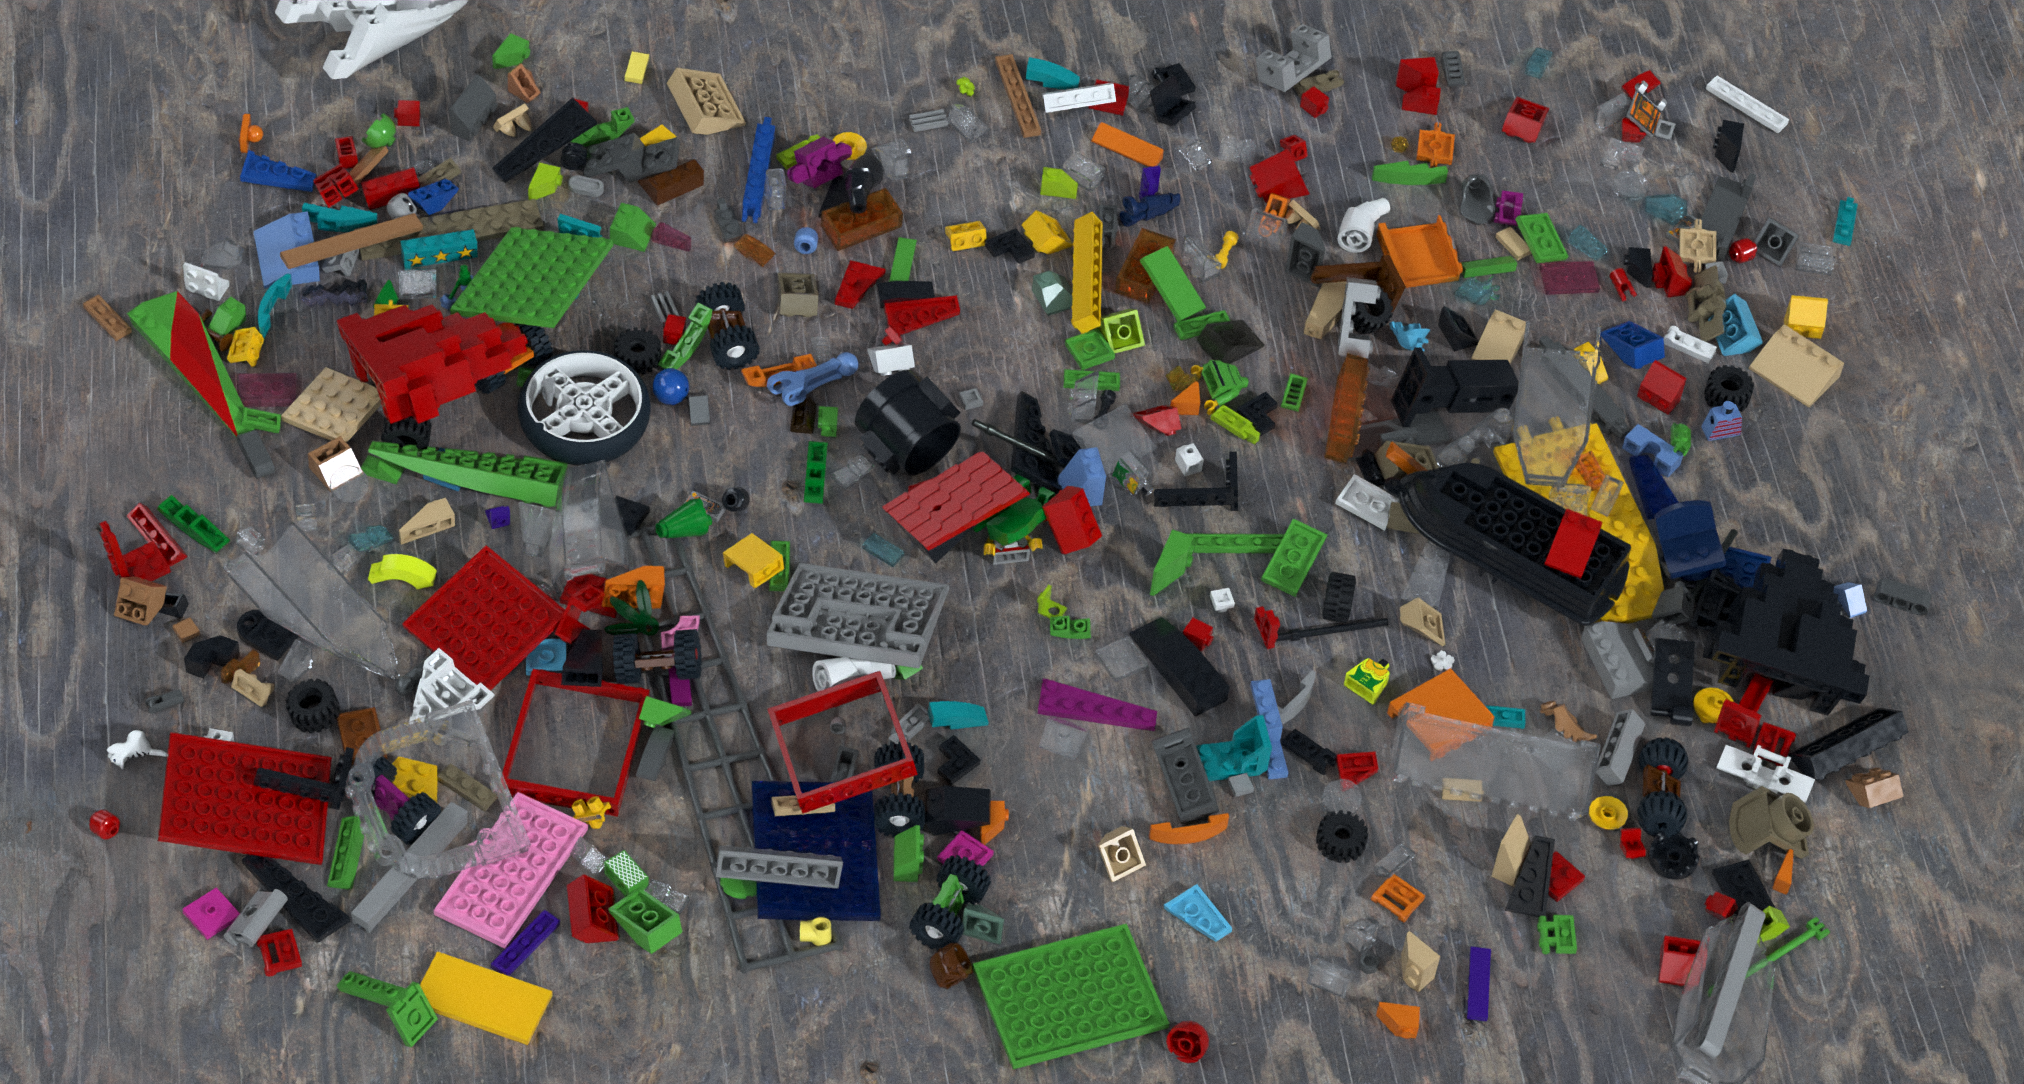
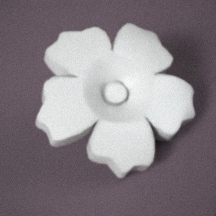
(1442, 661)

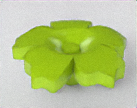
(965, 86)

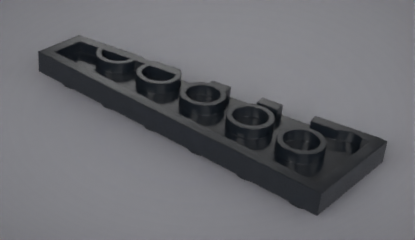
(303, 904)

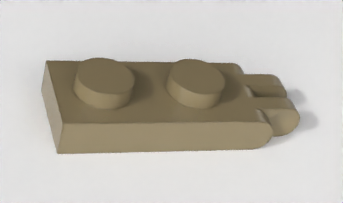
(445, 170)

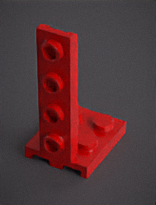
(141, 562)
(1743, 720)

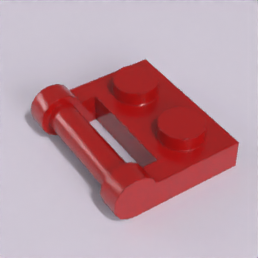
(1769, 737)
(286, 952)

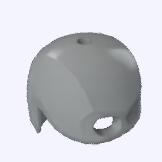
(400, 207)

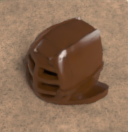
(950, 966)

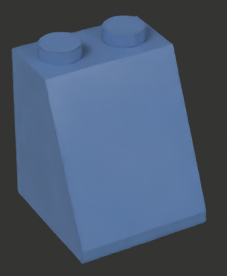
(1085, 472)

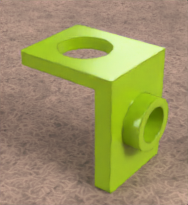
(1045, 604)

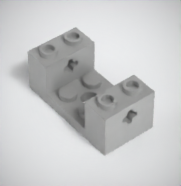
(1309, 52)
(1356, 291)

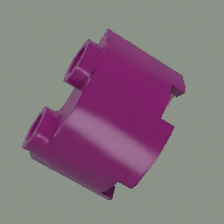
(1509, 207)

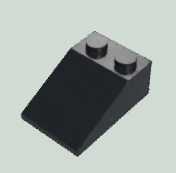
(956, 808)

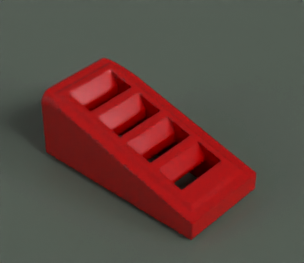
(346, 154)

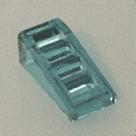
(1537, 65)
(1580, 235)

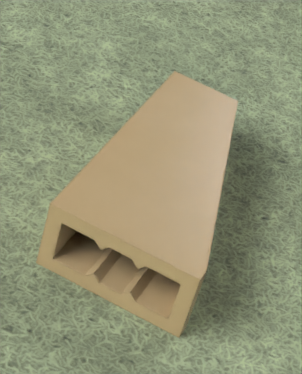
(1325, 310)

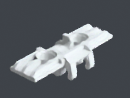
(1732, 761)

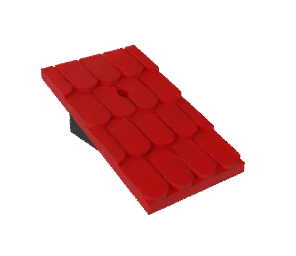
(953, 503)

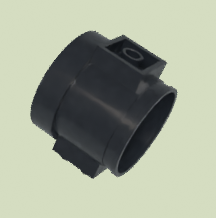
(907, 423)

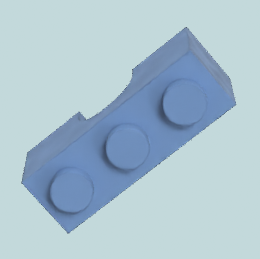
(1641, 441)

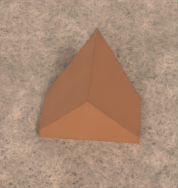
(522, 83)

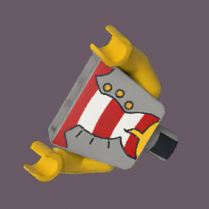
(1011, 553)

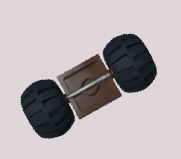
(1662, 767)

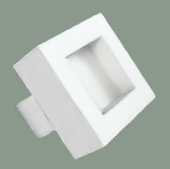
(1222, 599)

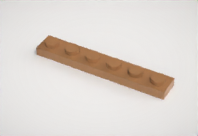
(1018, 96)

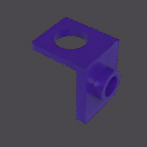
(498, 516)

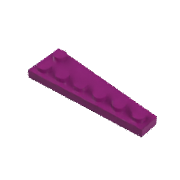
(1083, 705)

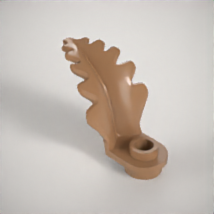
(1565, 721)

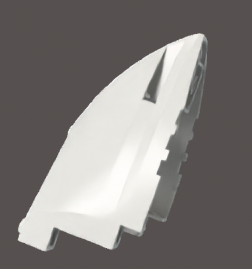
(374, 25)

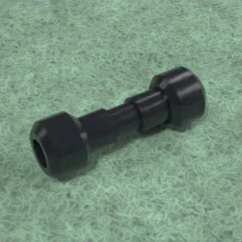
(1108, 398)

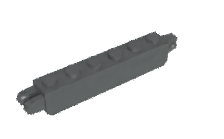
(1605, 412)

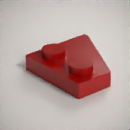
(1357, 766)

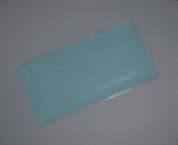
(883, 550)

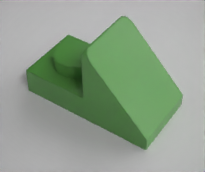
(382, 469)

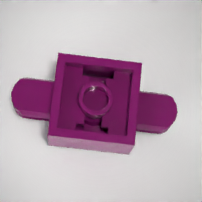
(817, 154)

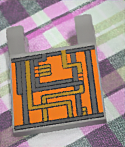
(1644, 111)

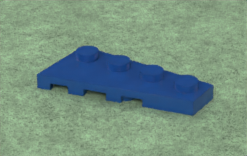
(268, 172)

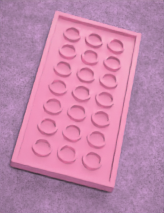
(501, 895)

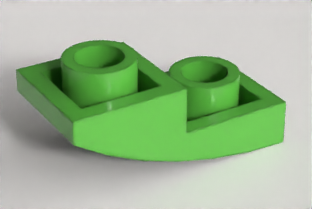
(1071, 629)

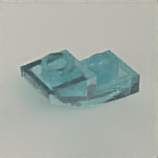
(373, 537)

